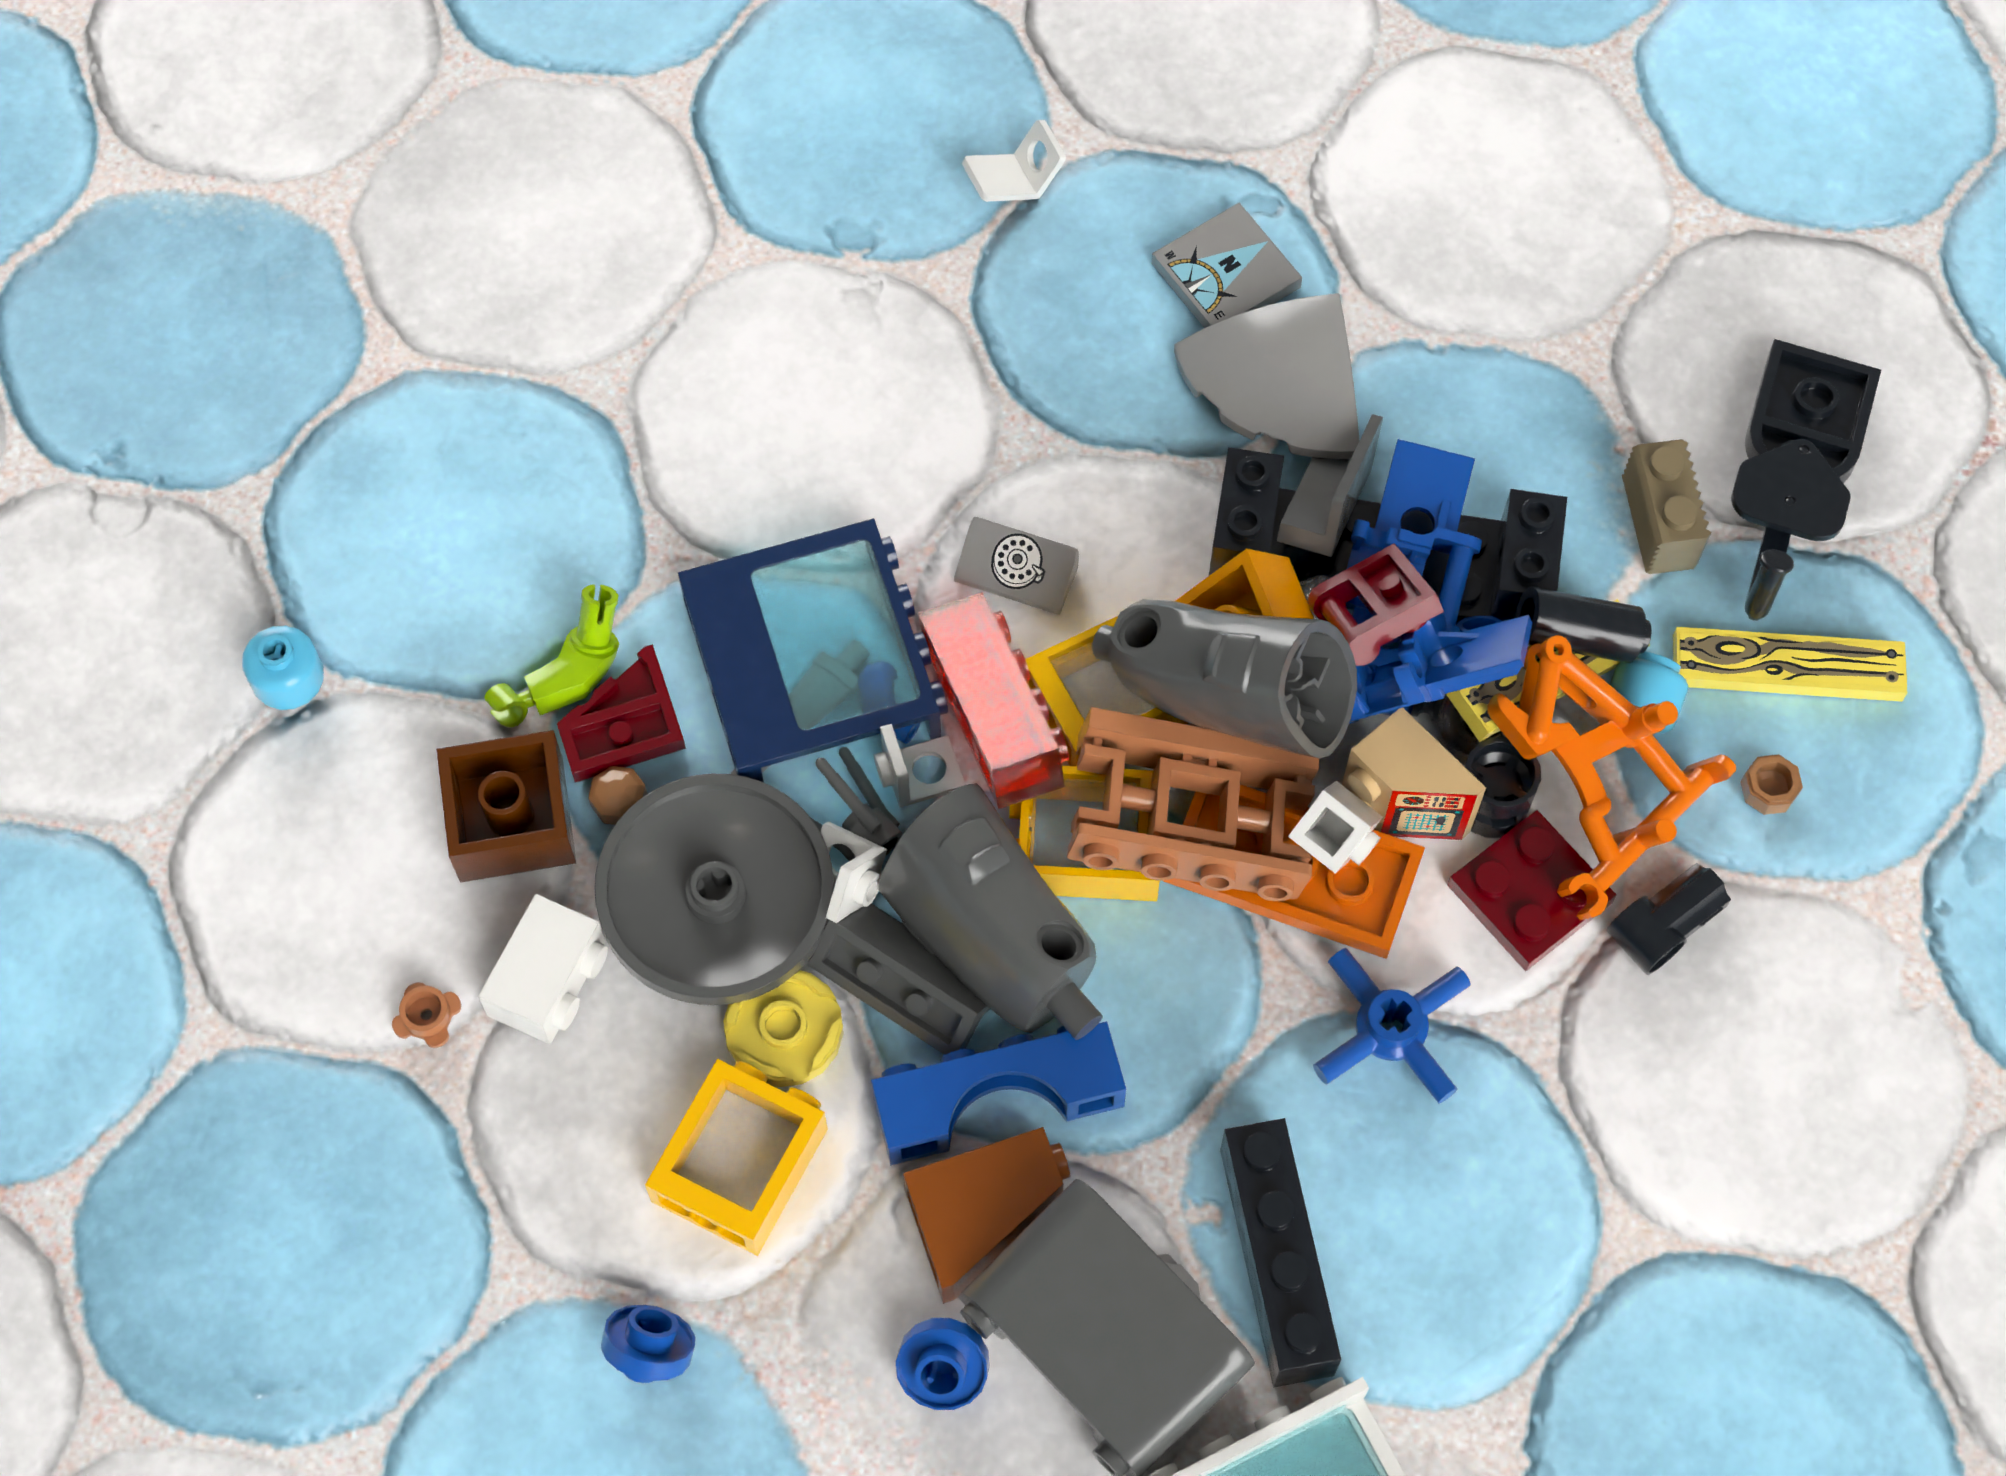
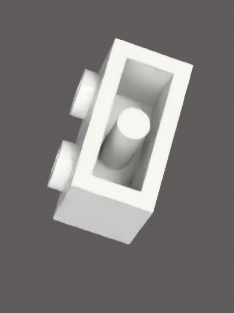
(544, 969)

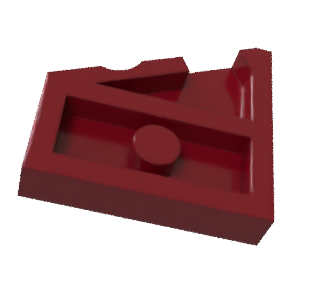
(622, 721)

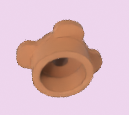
(419, 999)

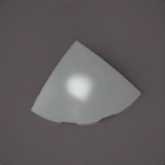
(1279, 375)

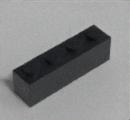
(1279, 1253)

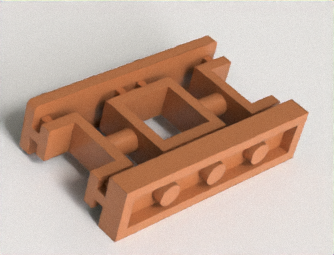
(1197, 762)

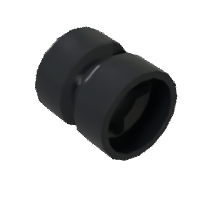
(1508, 783)

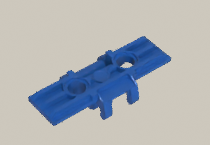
(1430, 483)
(1441, 663)

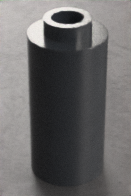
(1588, 623)

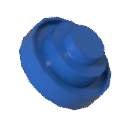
(647, 1343)
(942, 1363)

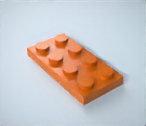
(1351, 907)

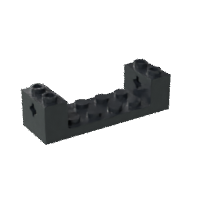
(1513, 554)

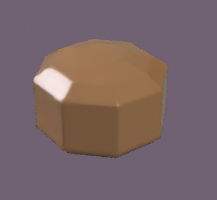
(1771, 784)
(615, 792)

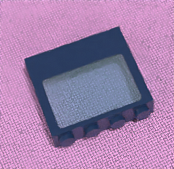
(810, 646)

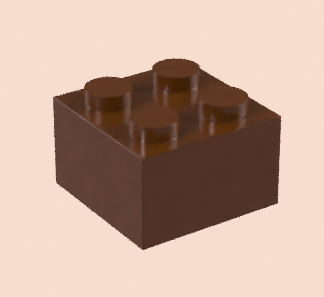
(506, 806)

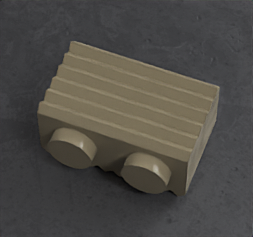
(1665, 506)

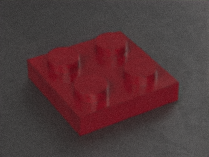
(1516, 888)

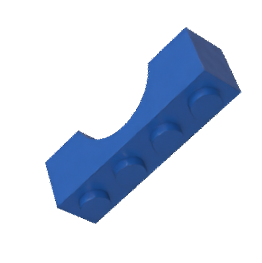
(924, 1103)

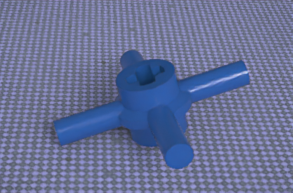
(1391, 1044)

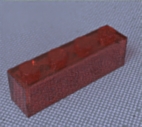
(993, 701)

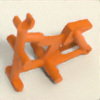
(1620, 726)

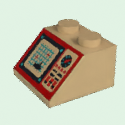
(1413, 782)

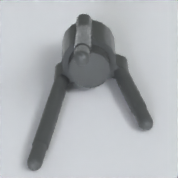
(866, 820)

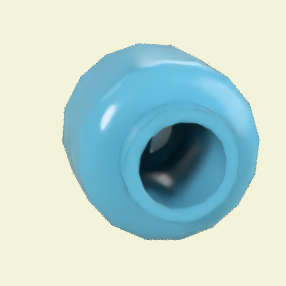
(283, 667)
(1650, 681)

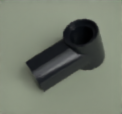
(1658, 926)

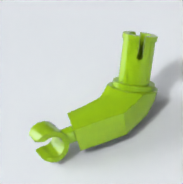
(576, 671)

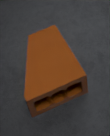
(981, 1202)

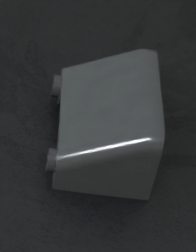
(1107, 1328)

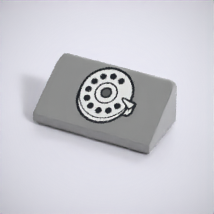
(1017, 565)

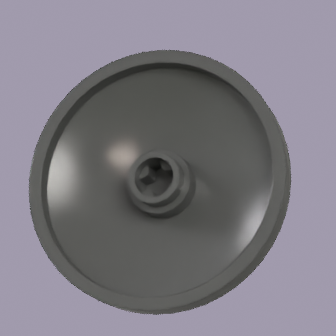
(714, 889)

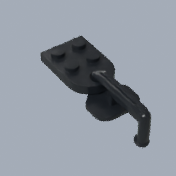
(1799, 455)

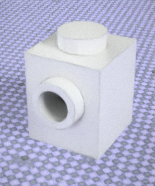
(1337, 828)

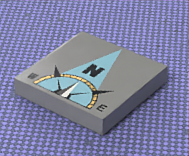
(1226, 267)

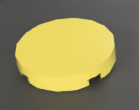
(787, 1031)

